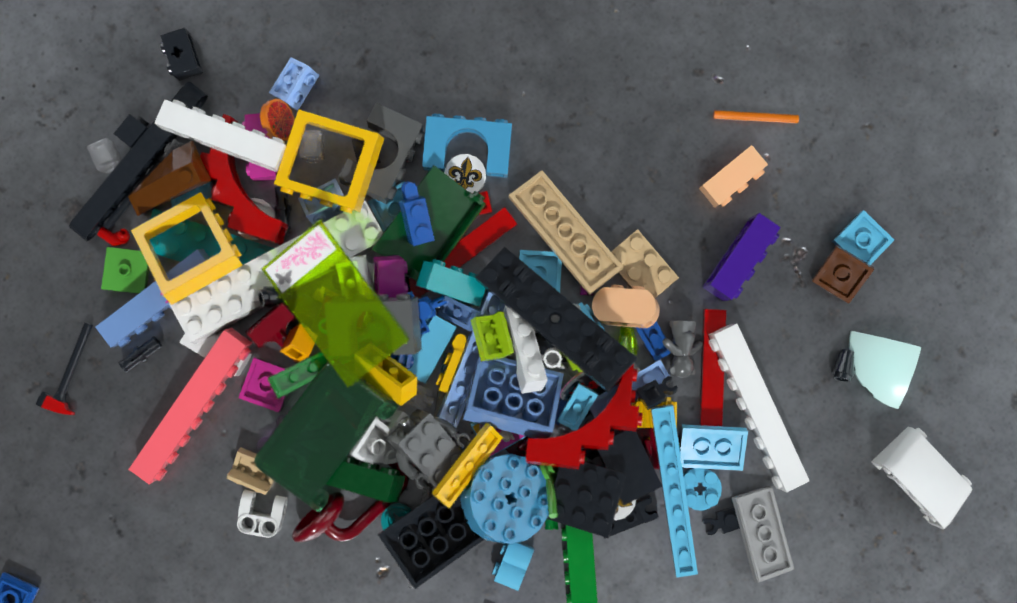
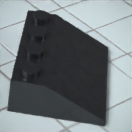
(429, 539)

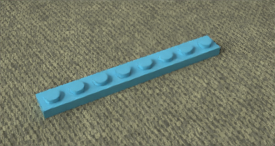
(674, 490)

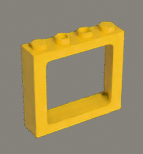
(363, 172)
(200, 275)

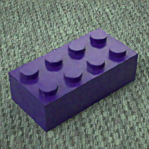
(742, 257)

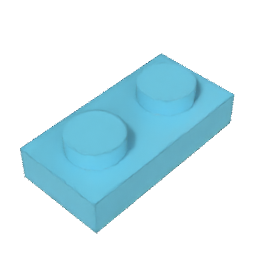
(577, 407)

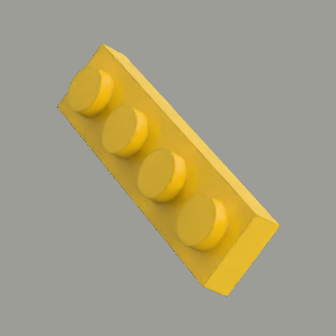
(467, 465)

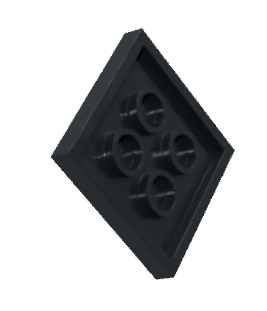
(588, 497)

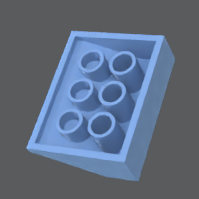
(498, 400)

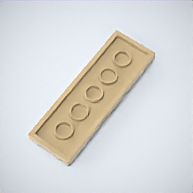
(565, 232)

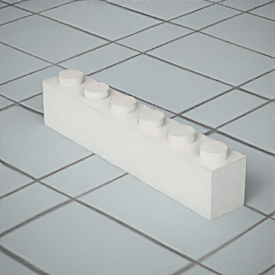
(220, 135)

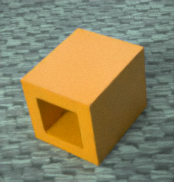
(298, 344)

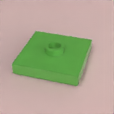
(125, 271)

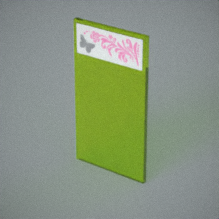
(335, 303)

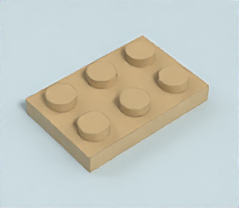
(643, 265)

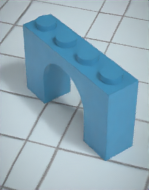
(442, 130)

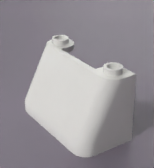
(924, 476)

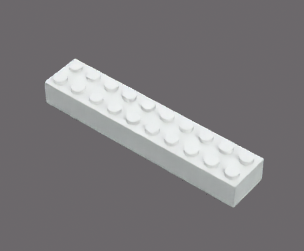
(237, 292)

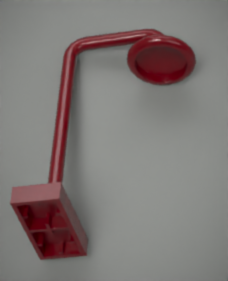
(272, 328)

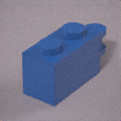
(415, 215)

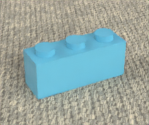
(433, 346)

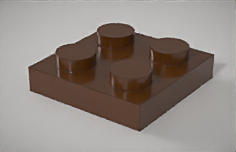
(843, 274)

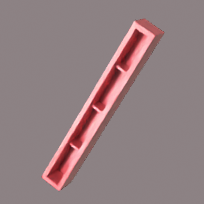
(190, 406)

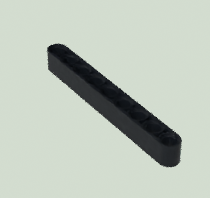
(130, 170)

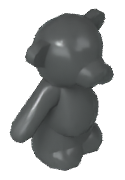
(682, 347)

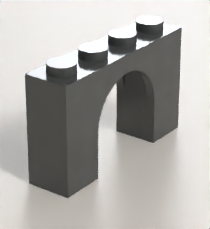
(405, 134)
(406, 313)

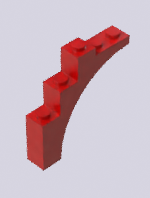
(229, 192)
(566, 449)

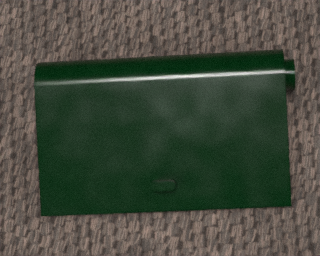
(450, 215)

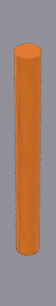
(752, 116)

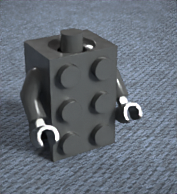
(426, 447)

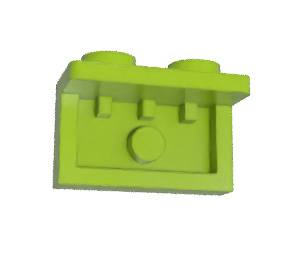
(492, 336)

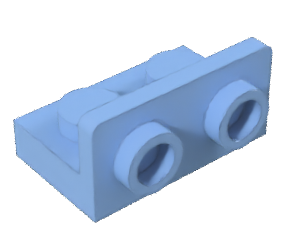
(294, 83)
(316, 211)

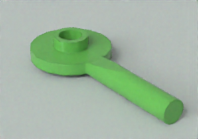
(550, 475)

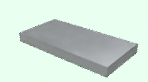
(763, 533)

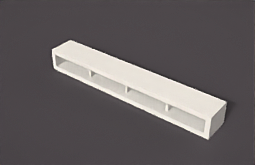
(758, 407)

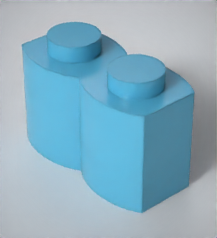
(513, 564)

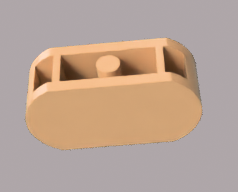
(625, 306)

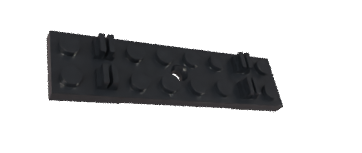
(573, 335)

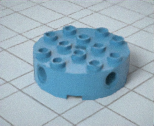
(502, 518)

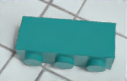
(451, 282)

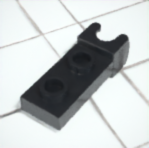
(636, 517)

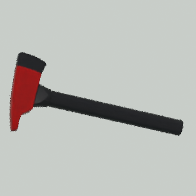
(57, 402)

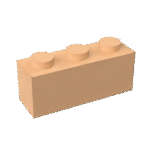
(734, 177)

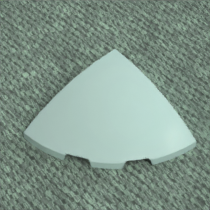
(884, 366)

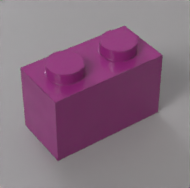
(390, 275)

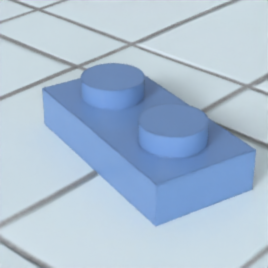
(458, 313)

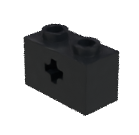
(189, 63)

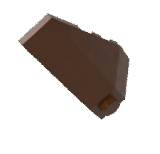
(173, 177)

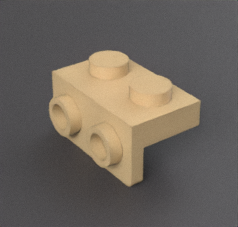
(247, 474)

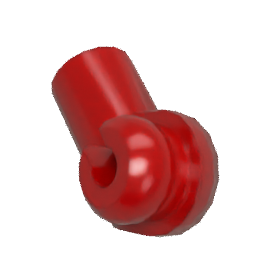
(116, 238)

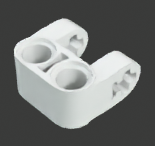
(259, 528)

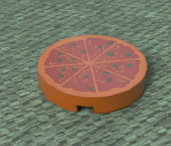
(277, 119)

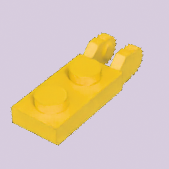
(452, 360)

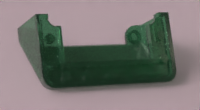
(321, 434)

